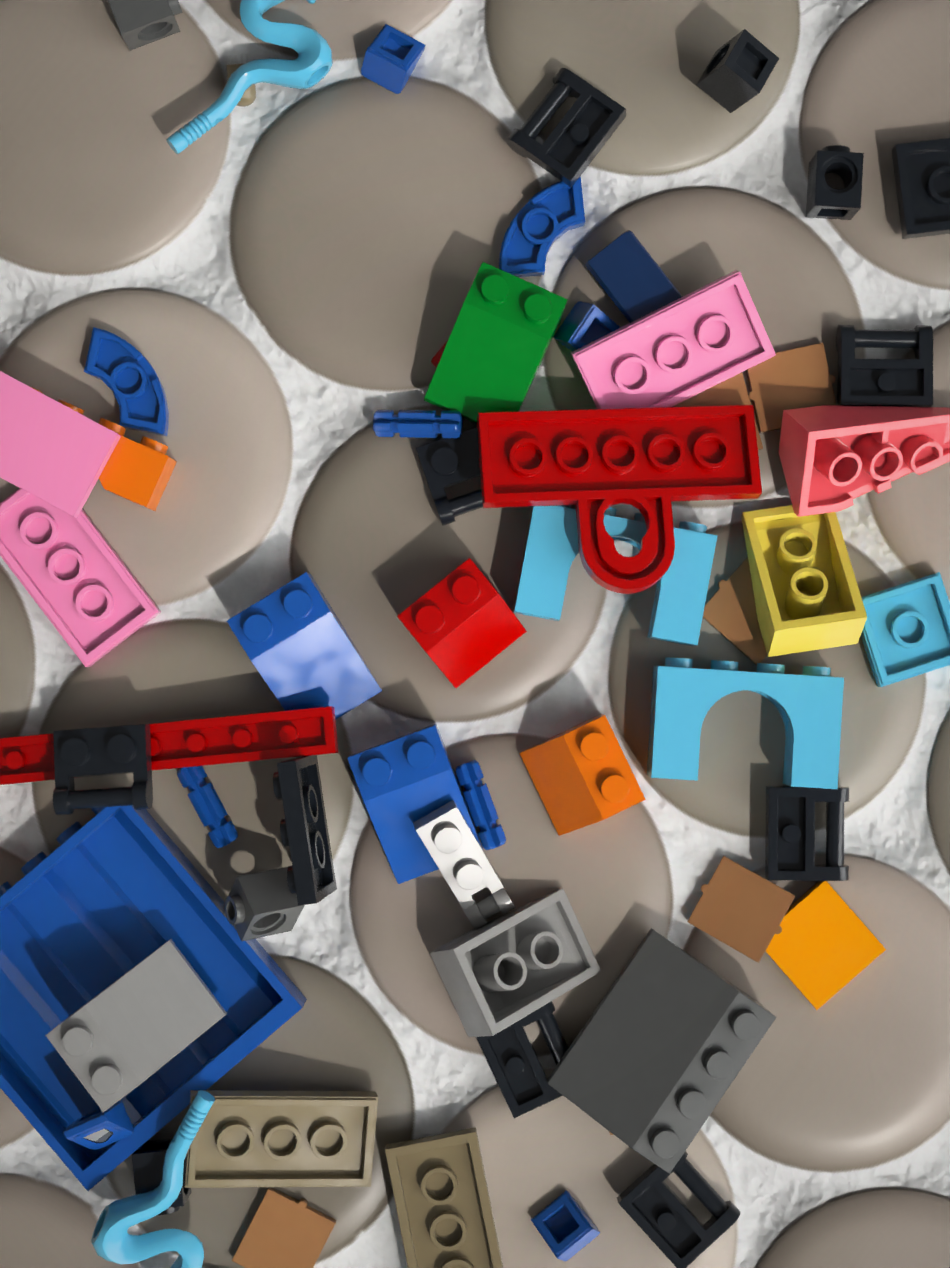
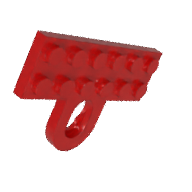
(615, 459)

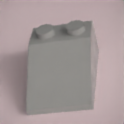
(515, 964)
(136, 1025)

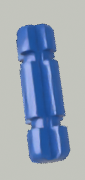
(418, 423)
(207, 805)
(480, 805)

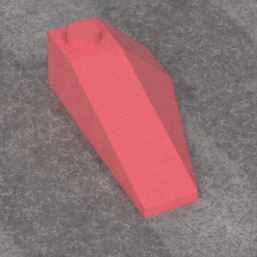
(851, 450)

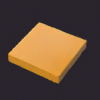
(822, 944)

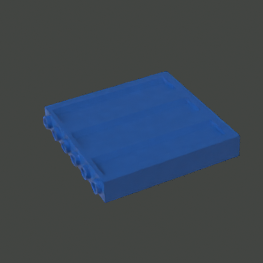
(84, 923)

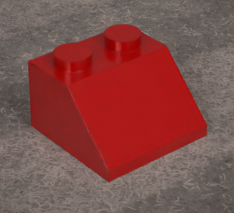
(462, 623)

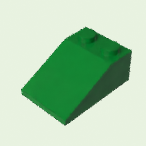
(495, 345)

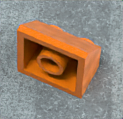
(582, 775)

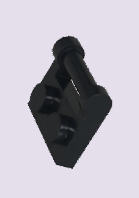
(576, 136)
(885, 380)
(448, 464)
(101, 753)
(792, 834)
(517, 1064)
(669, 1220)

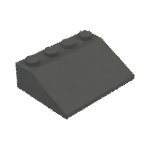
(660, 1050)

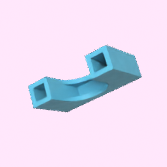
(678, 594)
(806, 703)

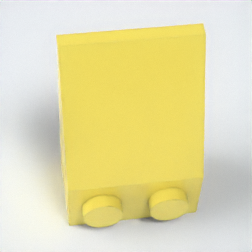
(802, 581)

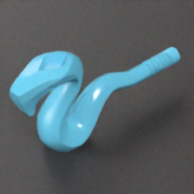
(301, 73)
(110, 1233)

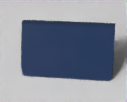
(632, 277)

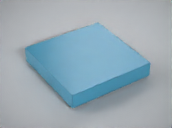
(907, 629)

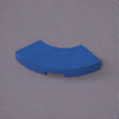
(539, 226)
(132, 381)

